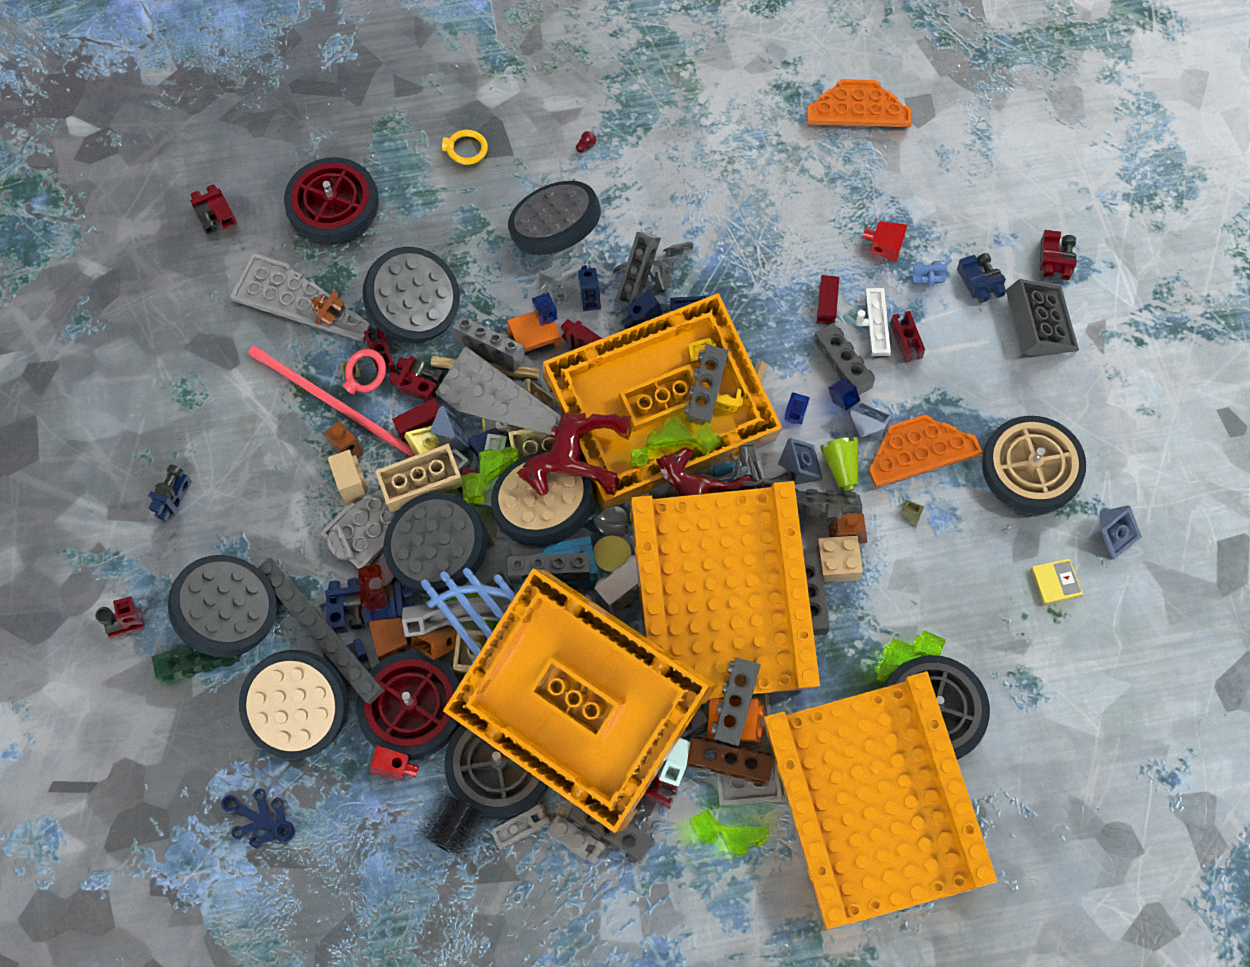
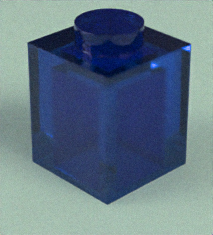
(544, 309)
(844, 394)
(797, 408)

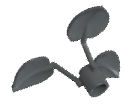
(662, 277)
(748, 458)
(614, 519)

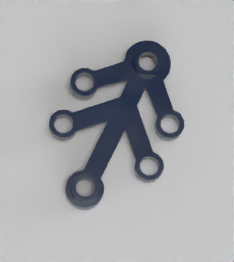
(261, 820)

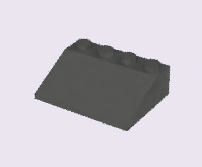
(1041, 318)

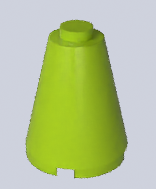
(843, 462)

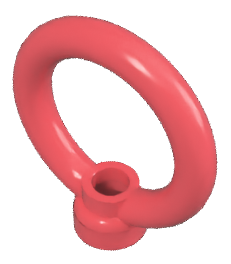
(353, 385)

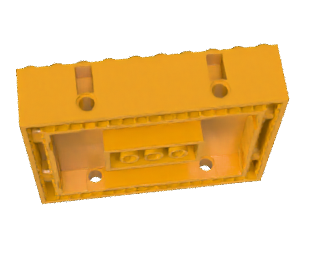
(649, 377)
(727, 583)
(578, 698)
(878, 802)

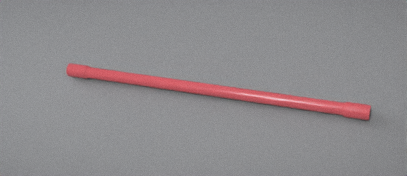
(264, 358)

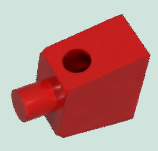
(886, 239)
(383, 764)

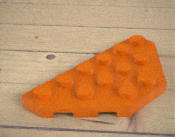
(859, 104)
(918, 448)

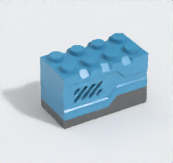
(577, 543)

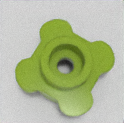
(639, 457)

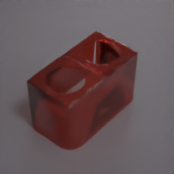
(370, 572)

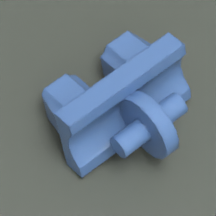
(929, 273)

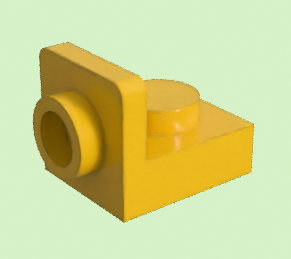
(695, 347)
(726, 403)

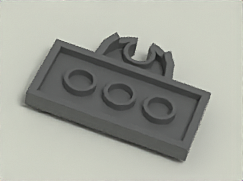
(828, 502)

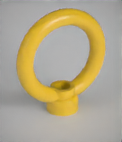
(448, 146)

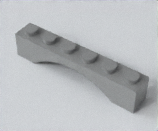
(423, 619)

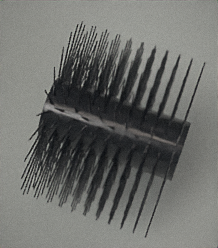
(453, 830)

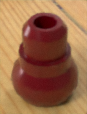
(586, 141)

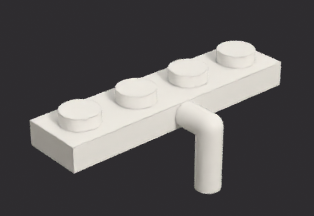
(876, 321)

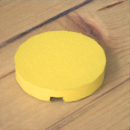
(611, 553)

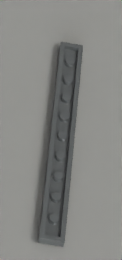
(321, 632)

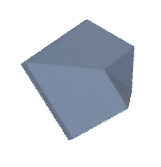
(870, 420)
(449, 430)
(801, 461)
(1119, 529)

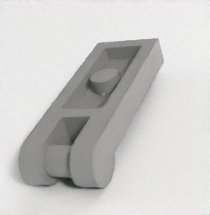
(520, 827)
(575, 839)

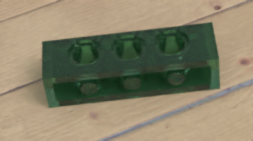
(164, 663)

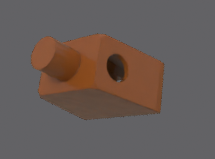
(341, 438)
(849, 525)
(389, 637)
(435, 642)

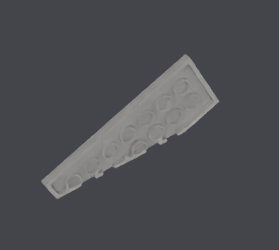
(286, 293)
(487, 393)
(367, 523)
(742, 792)

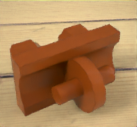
(332, 302)

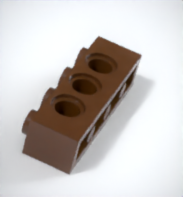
(738, 770)

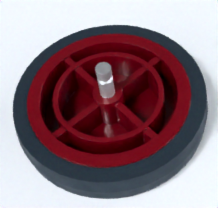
(331, 200)
(411, 707)

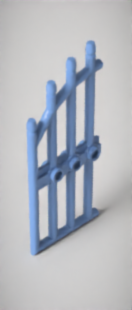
(459, 591)

